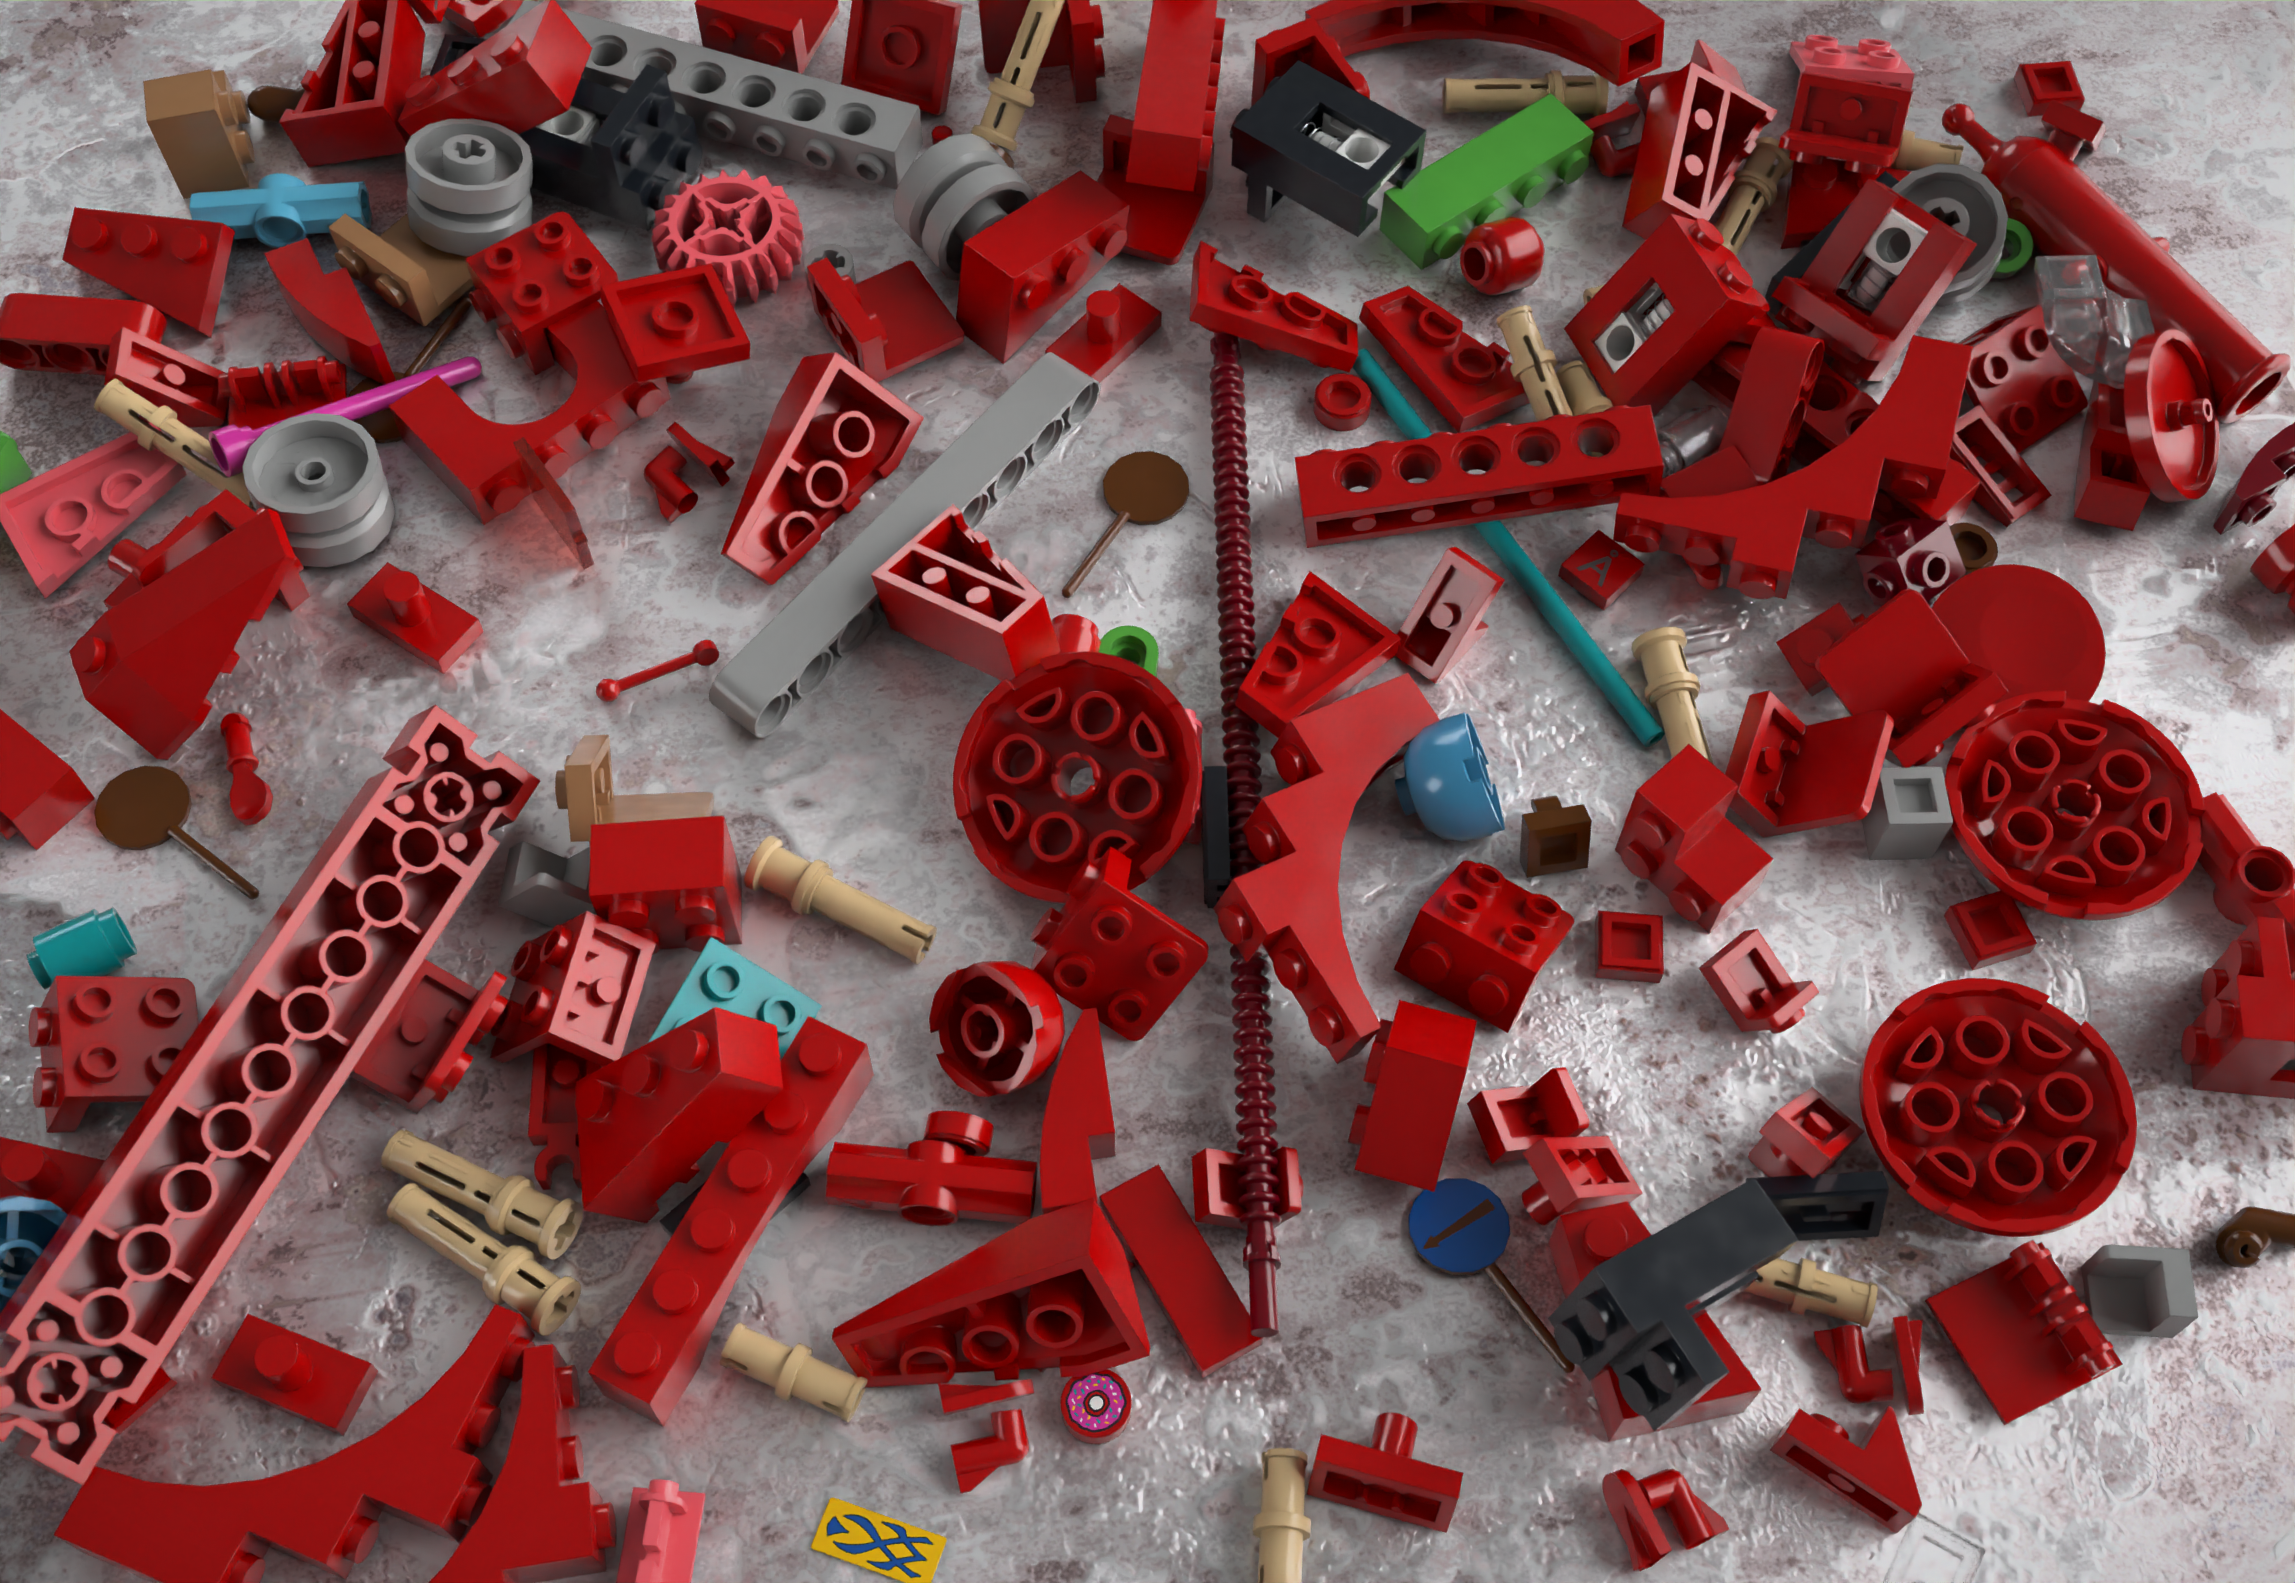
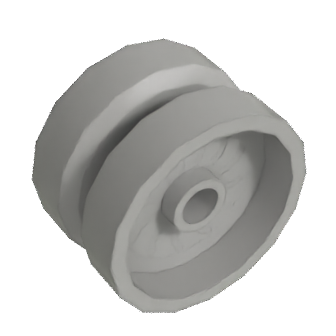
(467, 184)
(954, 195)
(1968, 205)
(324, 485)

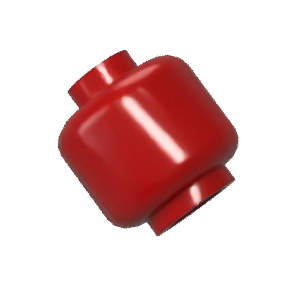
(1502, 256)

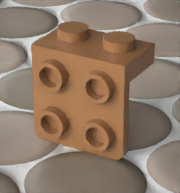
(401, 267)
(588, 793)

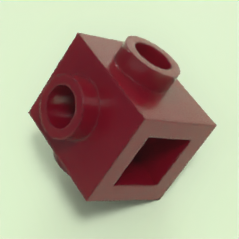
(1910, 556)

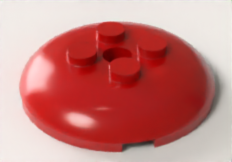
(1038, 734)
(2106, 765)
(2050, 1079)

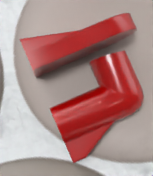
(1610, 126)
(671, 491)
(1847, 1355)
(1009, 1445)
(1633, 1506)

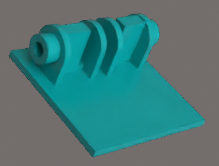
(737, 985)

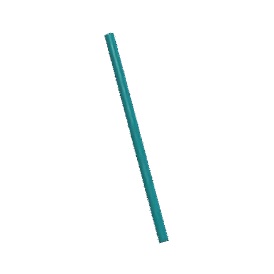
(1525, 571)

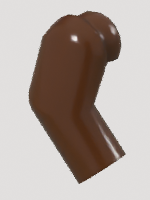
(272, 101)
(2251, 1233)

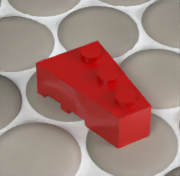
(509, 79)
(359, 85)
(1691, 148)
(1036, 262)
(965, 600)
(667, 1105)
(1589, 1239)

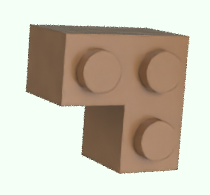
(200, 130)

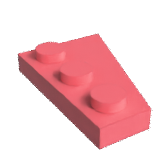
(82, 506)

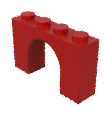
(479, 455)

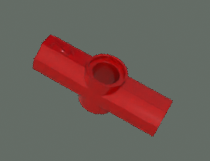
(2237, 859)
(931, 1183)

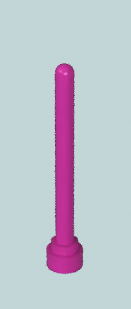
(232, 443)

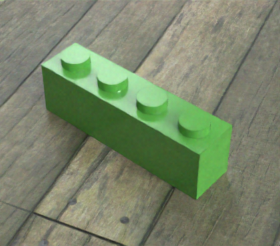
(1486, 180)

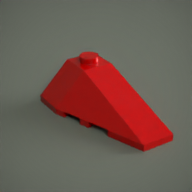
(819, 456)
(167, 643)
(1026, 1300)

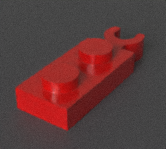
(554, 1110)

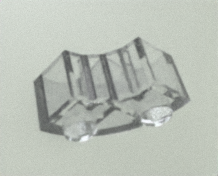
(2087, 320)

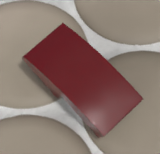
(2254, 491)

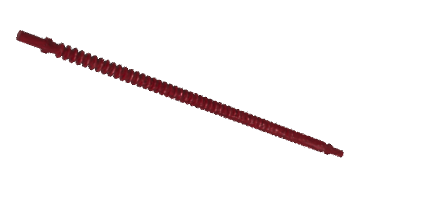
(1243, 791)

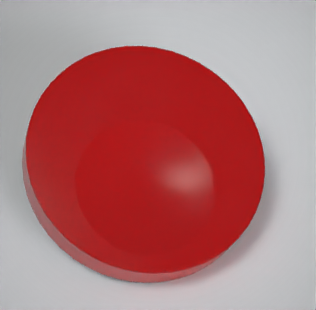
(2171, 416)
(2026, 630)

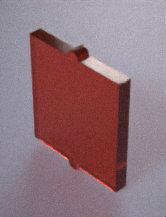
(554, 503)

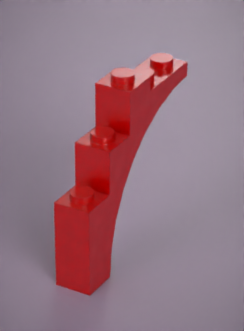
(1606, 36)
(1831, 500)
(1298, 834)
(324, 1511)
(535, 1517)

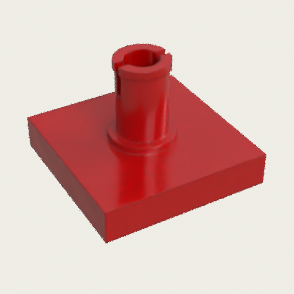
(903, 50)
(675, 323)

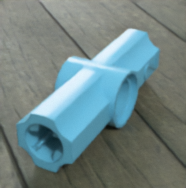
(283, 208)

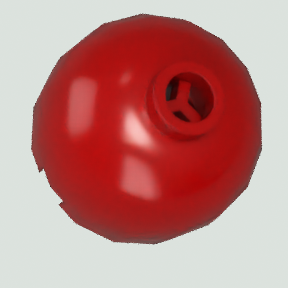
(996, 1027)

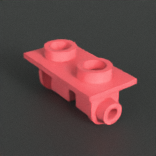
(661, 1534)

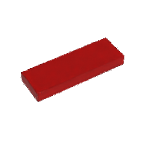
(1180, 1270)

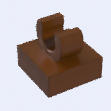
(1554, 837)

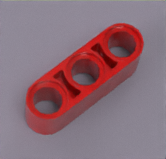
(69, 331)
(1773, 400)

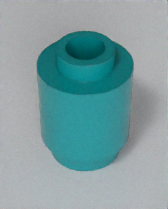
(82, 947)

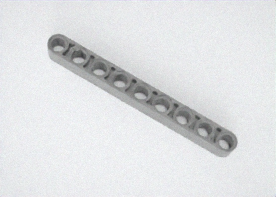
(842, 603)

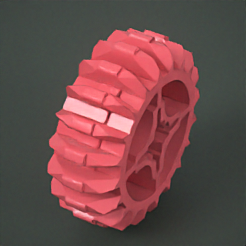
(724, 226)

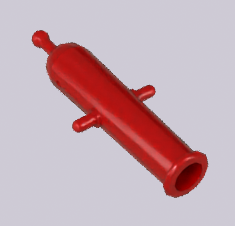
(2076, 217)

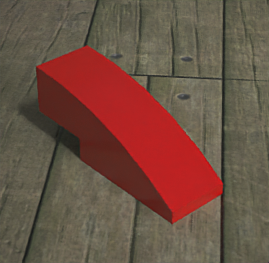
(329, 309)
(2107, 477)
(1076, 1119)

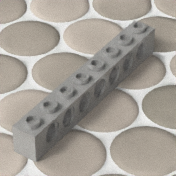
(760, 103)

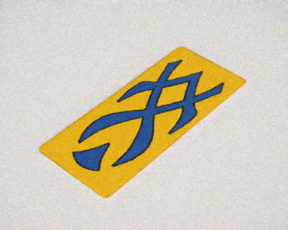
(878, 1542)

